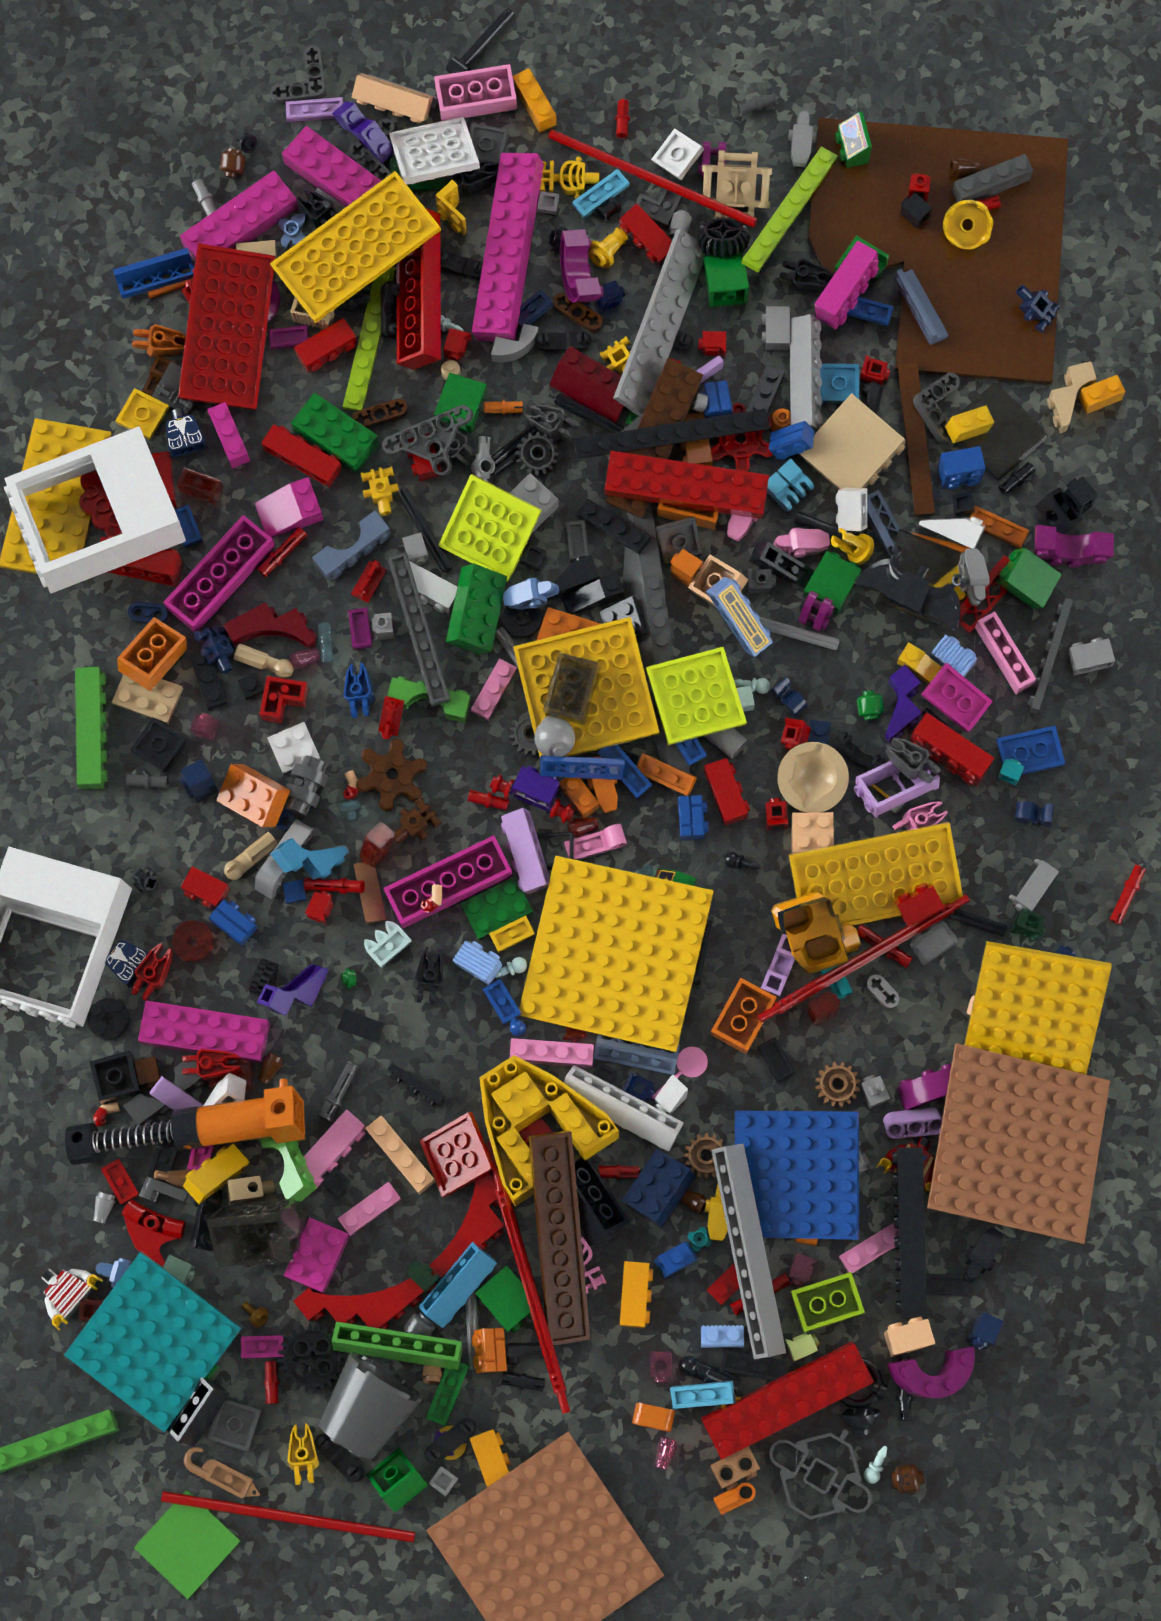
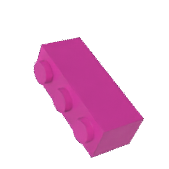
(228, 435)

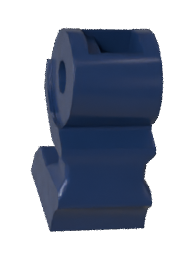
(790, 698)
(1030, 813)

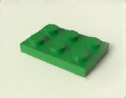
(496, 907)

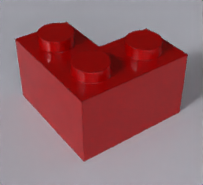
(279, 693)

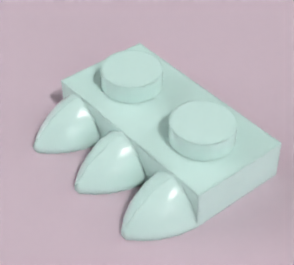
(388, 944)

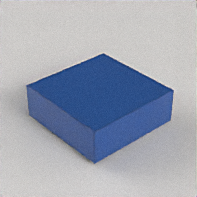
(294, 891)

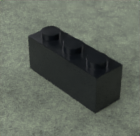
(198, 1412)

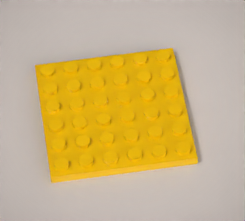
(621, 698)
(1038, 1006)

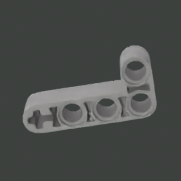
(270, 875)

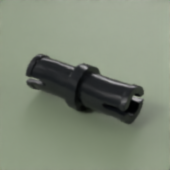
(1017, 478)
(523, 1381)

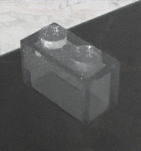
(932, 943)

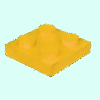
(142, 411)

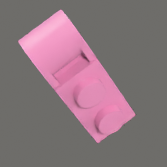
(598, 842)

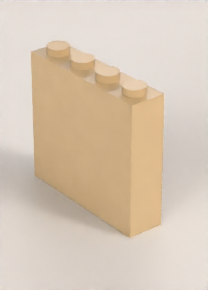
(853, 446)

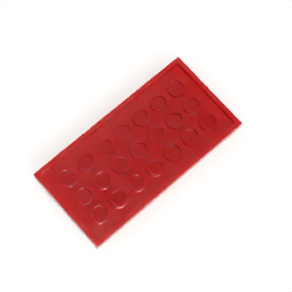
(226, 327)

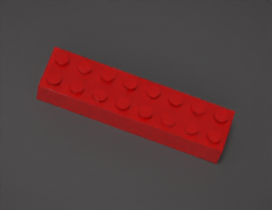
(420, 304)
(686, 484)
(787, 1400)

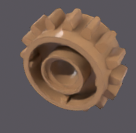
(837, 1073)
(697, 1147)

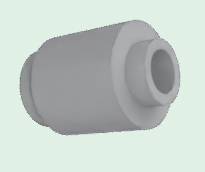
(679, 220)

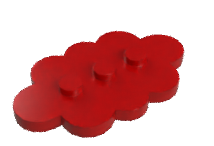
(97, 505)

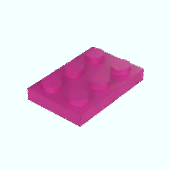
(956, 697)

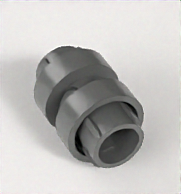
(308, 778)

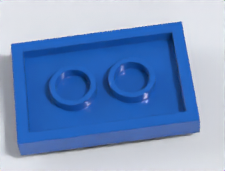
(1033, 749)

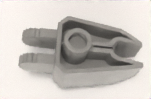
(802, 138)
(974, 570)

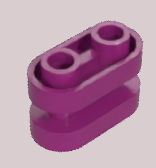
(708, 150)
(825, 609)

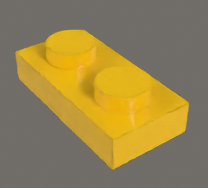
(512, 934)

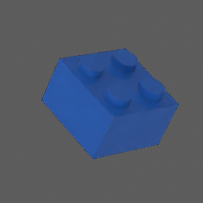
(961, 468)

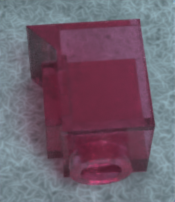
(801, 1269)

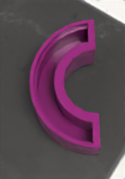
(575, 267)
(1072, 550)
(924, 1089)
(947, 1381)

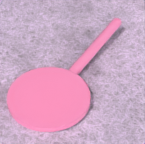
(691, 1063)

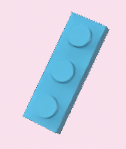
(600, 193)
(702, 1394)

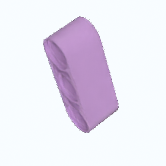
(904, 1119)

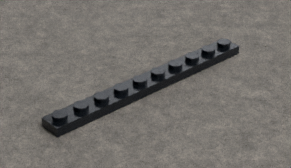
(671, 434)

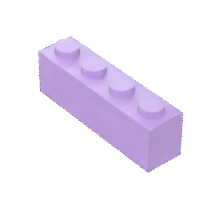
(526, 851)

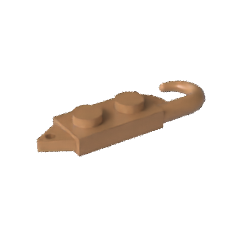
(221, 1475)

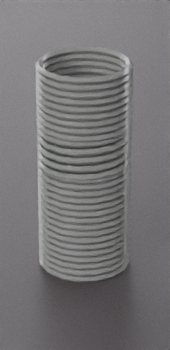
(728, 743)

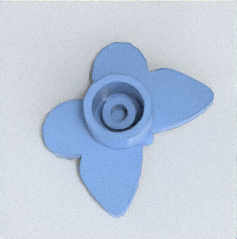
(292, 229)

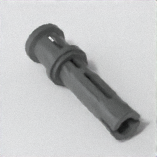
(336, 1103)

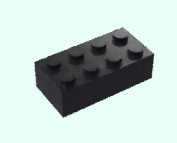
(598, 1209)

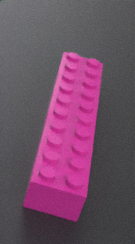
(508, 246)

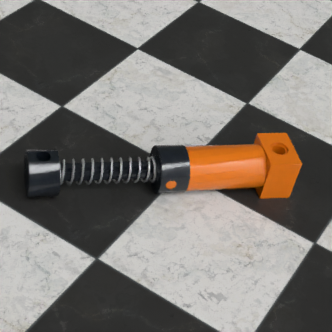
(275, 1116)

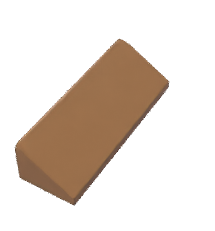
(371, 898)

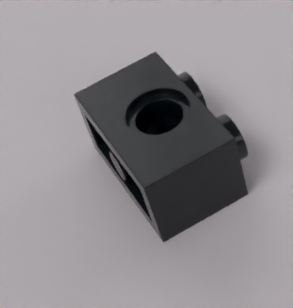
(1081, 494)
(1059, 511)

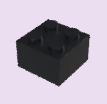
(115, 1077)

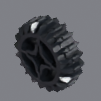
(723, 237)

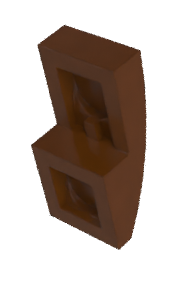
(156, 372)

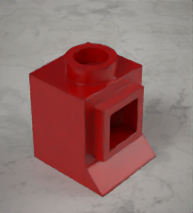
(919, 183)
(713, 343)
(456, 344)
(869, 376)
(801, 735)
(776, 803)
(319, 907)

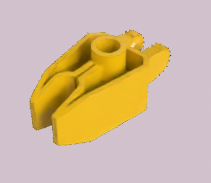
(716, 1220)
(302, 1454)

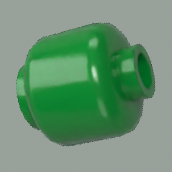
(870, 705)

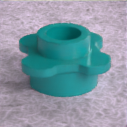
(697, 1245)

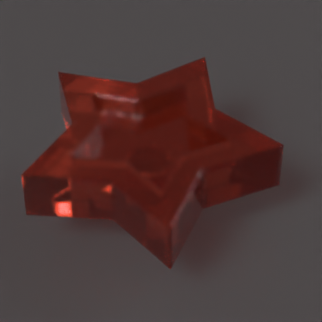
(574, 1034)

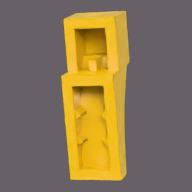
(919, 663)

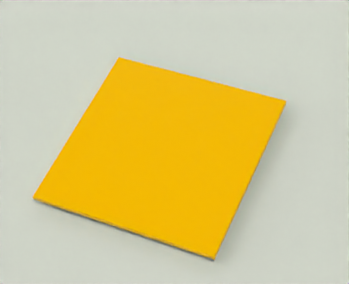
(616, 953)

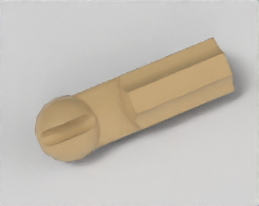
(282, 668)
(250, 857)

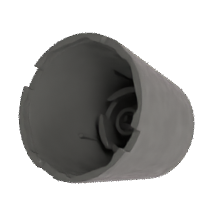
(367, 1406)

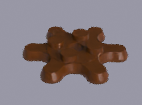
(391, 788)

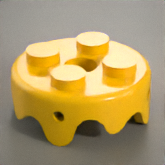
(981, 224)

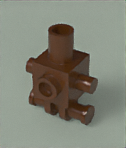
(414, 824)

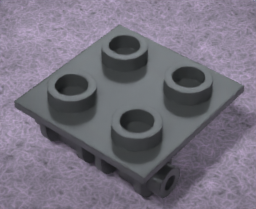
(168, 389)

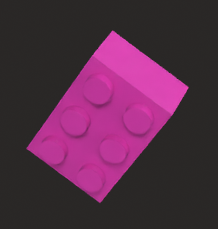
(317, 1256)

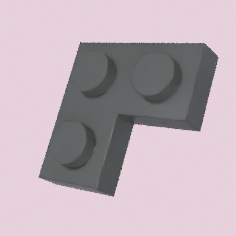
(661, 210)

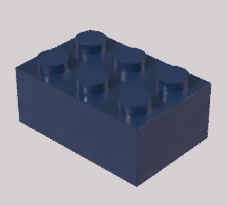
(659, 1188)

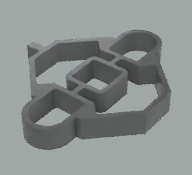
(854, 1478)

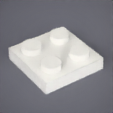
(677, 154)
(292, 746)

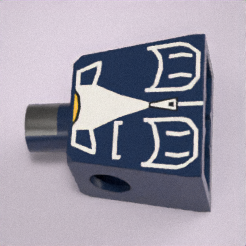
(183, 434)
(124, 960)

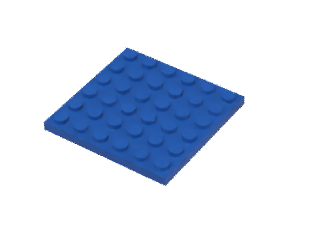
(803, 1171)

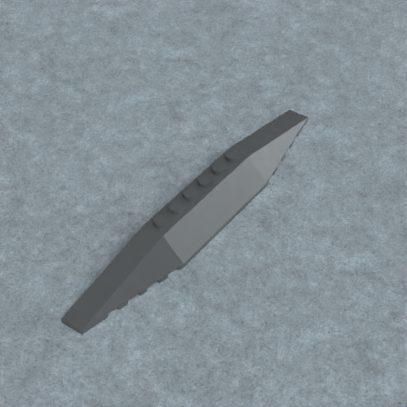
(645, 581)

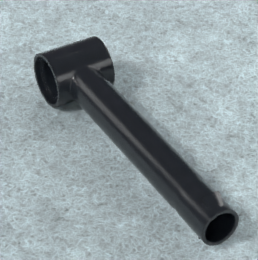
(458, 65)

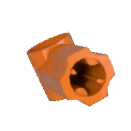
(732, 1499)

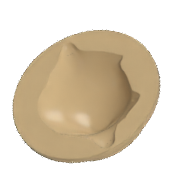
(813, 777)

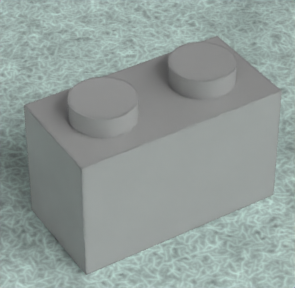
(776, 328)
(1091, 656)

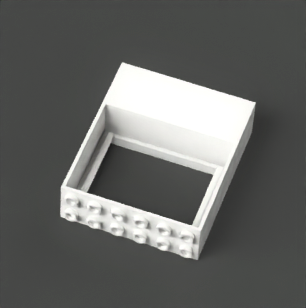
(134, 494)
(68, 899)

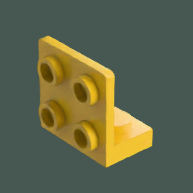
(446, 202)

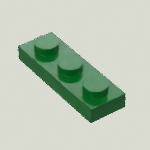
(447, 1394)

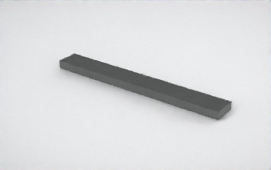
(418, 629)

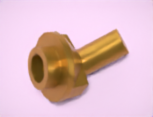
(257, 1316)

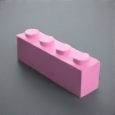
(1005, 653)
(553, 1053)
(333, 1145)

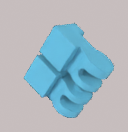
(788, 476)

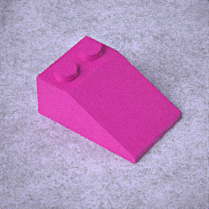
(289, 508)

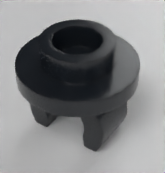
(247, 143)

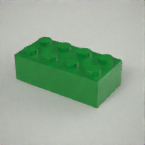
(335, 432)
(476, 609)

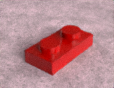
(120, 1181)
(725, 1285)

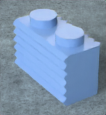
(957, 657)
(478, 962)
(722, 1337)

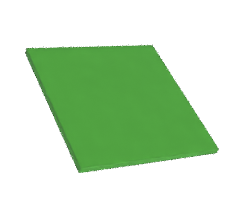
(187, 1546)

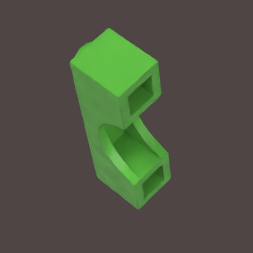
(409, 691)
(296, 1180)

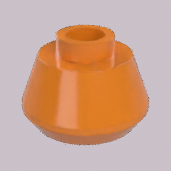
(780, 419)

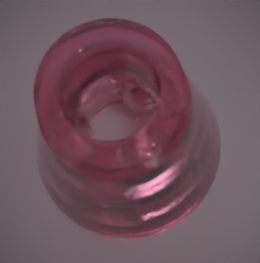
(303, 658)
(665, 1451)

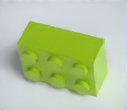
(827, 1302)

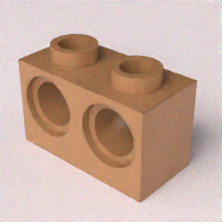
(732, 1463)

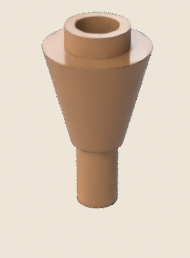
(174, 1177)

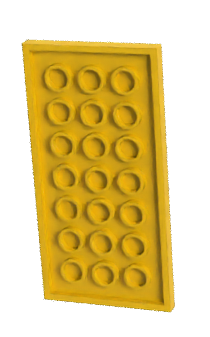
(355, 246)
(57, 508)
(871, 873)

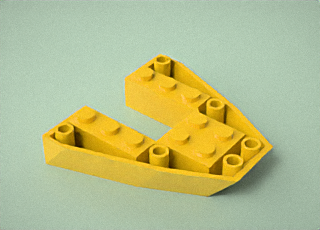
(519, 1095)

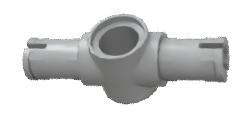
(485, 457)

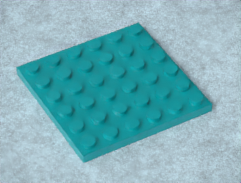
(152, 1341)

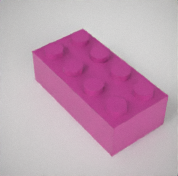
(847, 285)

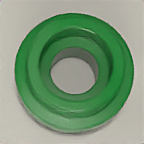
(348, 978)

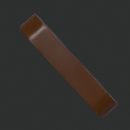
(562, 309)
(383, 406)

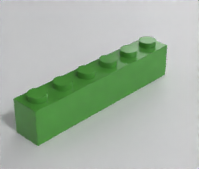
(89, 727)
(397, 1345)
(57, 1440)

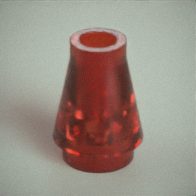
(581, 826)

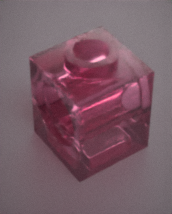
(665, 1357)

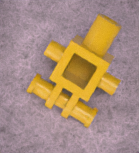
(617, 354)
(380, 489)

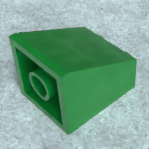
(726, 280)

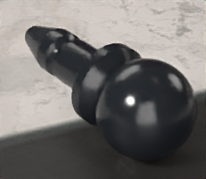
(734, 860)

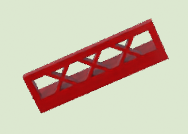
(966, 606)

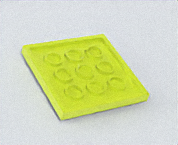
(490, 527)
(696, 695)

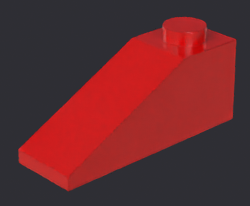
(164, 466)

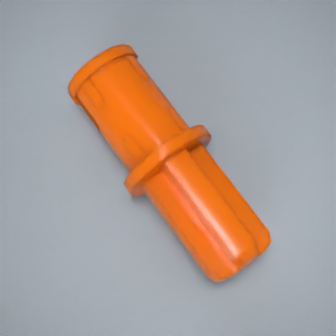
(503, 407)

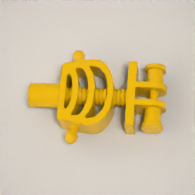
(584, 178)

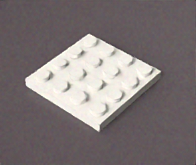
(434, 150)

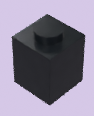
(915, 210)

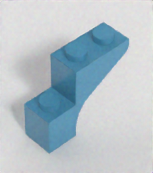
(316, 863)

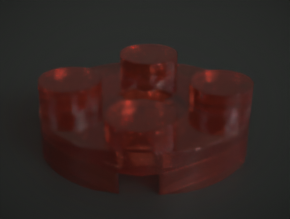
(190, 952)

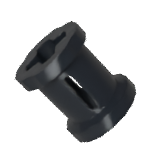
(609, 209)

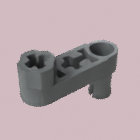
(153, 1187)

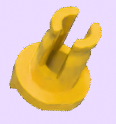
(602, 252)
(858, 547)

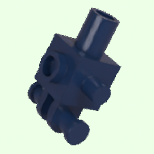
(1037, 306)
(216, 647)

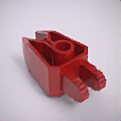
(152, 971)
(211, 1064)

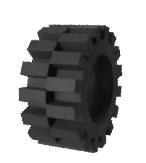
(264, 974)

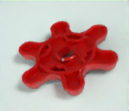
(741, 452)

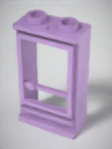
(883, 772)

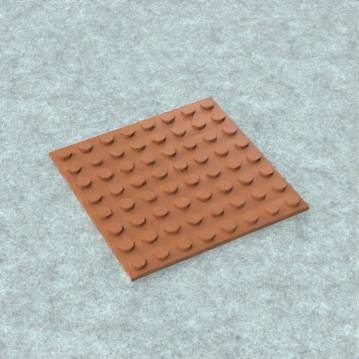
(1019, 1144)
(546, 1543)

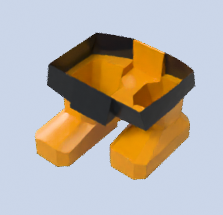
(815, 932)

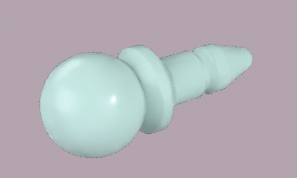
(446, 324)
(761, 685)
(517, 965)
(872, 1473)

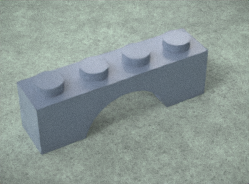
(333, 561)

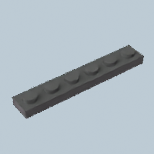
(1047, 663)

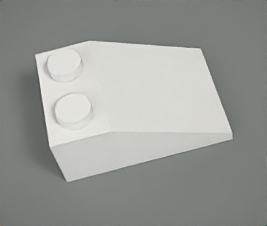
(961, 530)

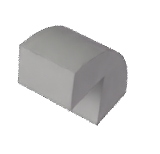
(510, 350)

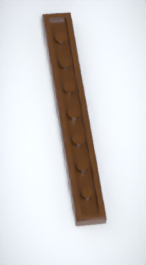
(915, 441)

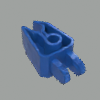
(358, 690)

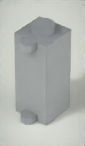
(1035, 886)

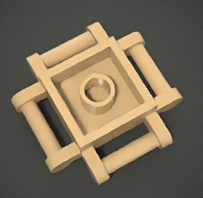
(737, 182)

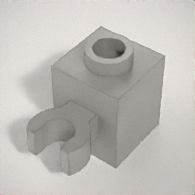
(874, 1091)

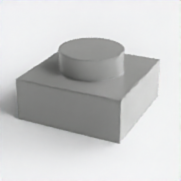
(548, 203)
(443, 1481)

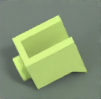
(802, 1346)

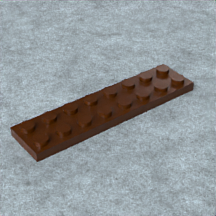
(666, 405)

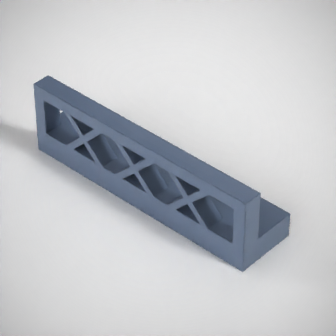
(920, 306)
(876, 524)
(635, 1055)

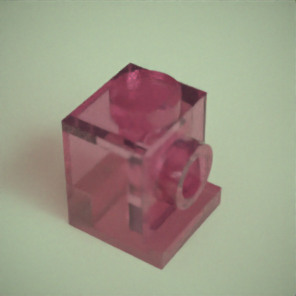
(204, 726)

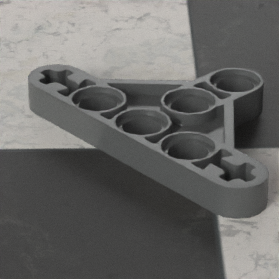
(439, 435)

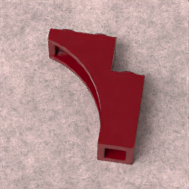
(263, 622)

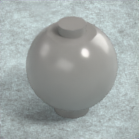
(554, 737)

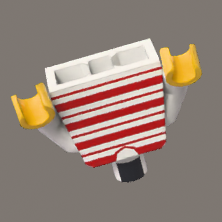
(66, 1292)

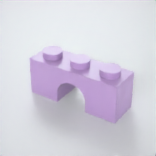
(779, 968)

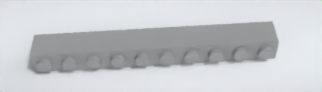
(748, 1251)

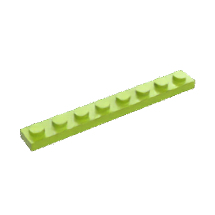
(789, 209)
(367, 346)

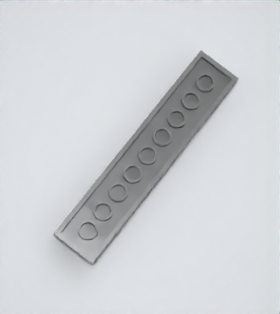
(660, 322)

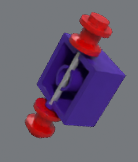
(534, 790)

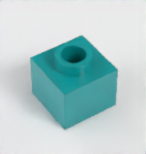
(1011, 771)

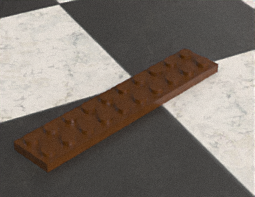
(559, 1237)

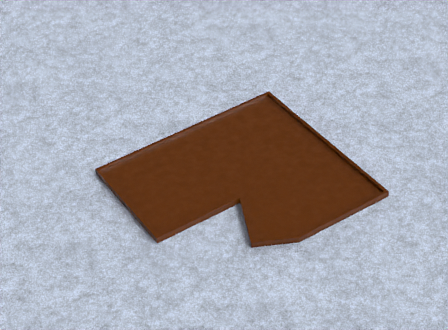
(966, 287)

